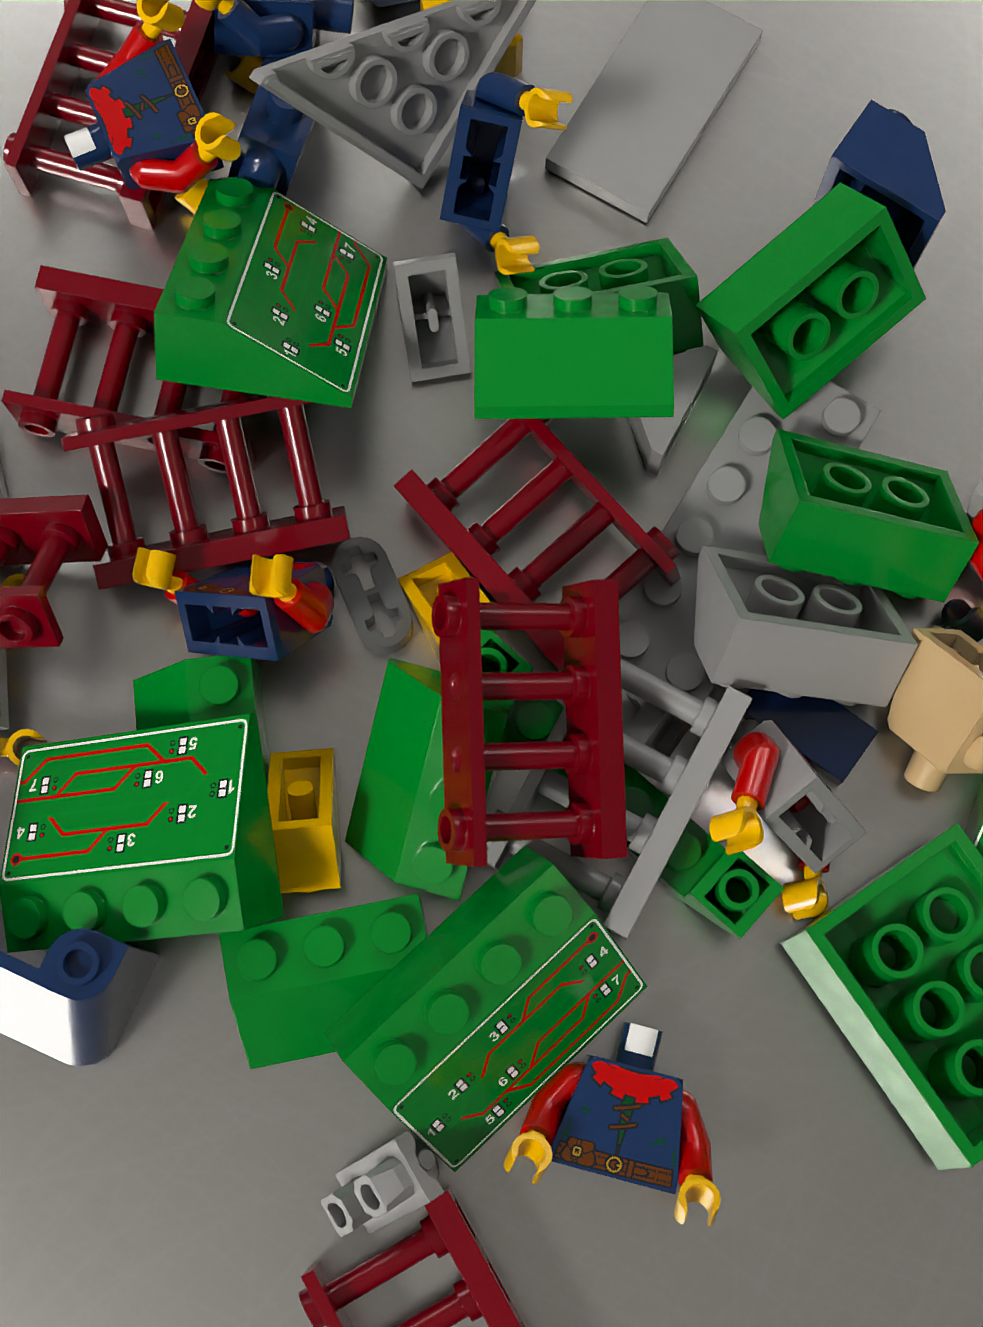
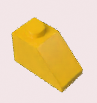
(305, 819)

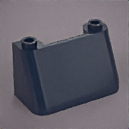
(76, 997)

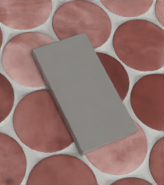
(653, 102)

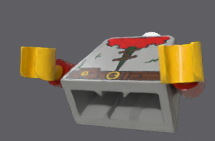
(793, 802)

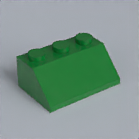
(609, 270)
(813, 298)
(573, 354)
(863, 518)
(201, 691)
(404, 781)
(308, 970)

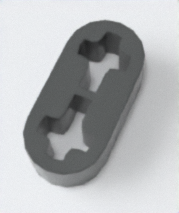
(386, 589)

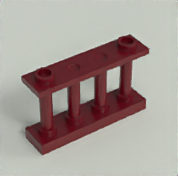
(29, 148)
(128, 310)
(44, 535)
(479, 542)
(196, 549)
(594, 721)
(442, 1232)

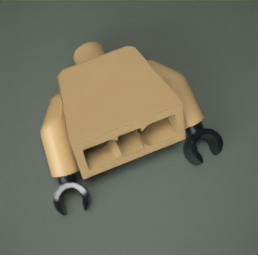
(941, 699)

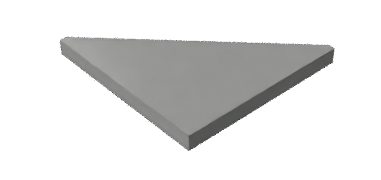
(401, 82)

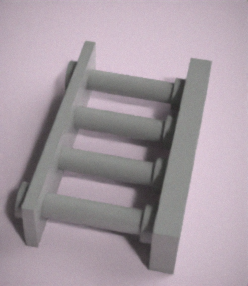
(649, 837)

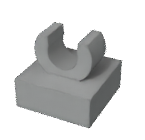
(655, 727)

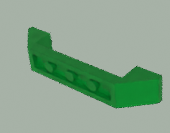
(699, 872)

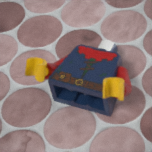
(151, 113)
(246, 611)
(622, 1124)

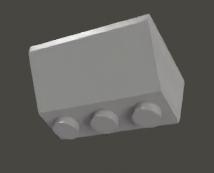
(796, 631)

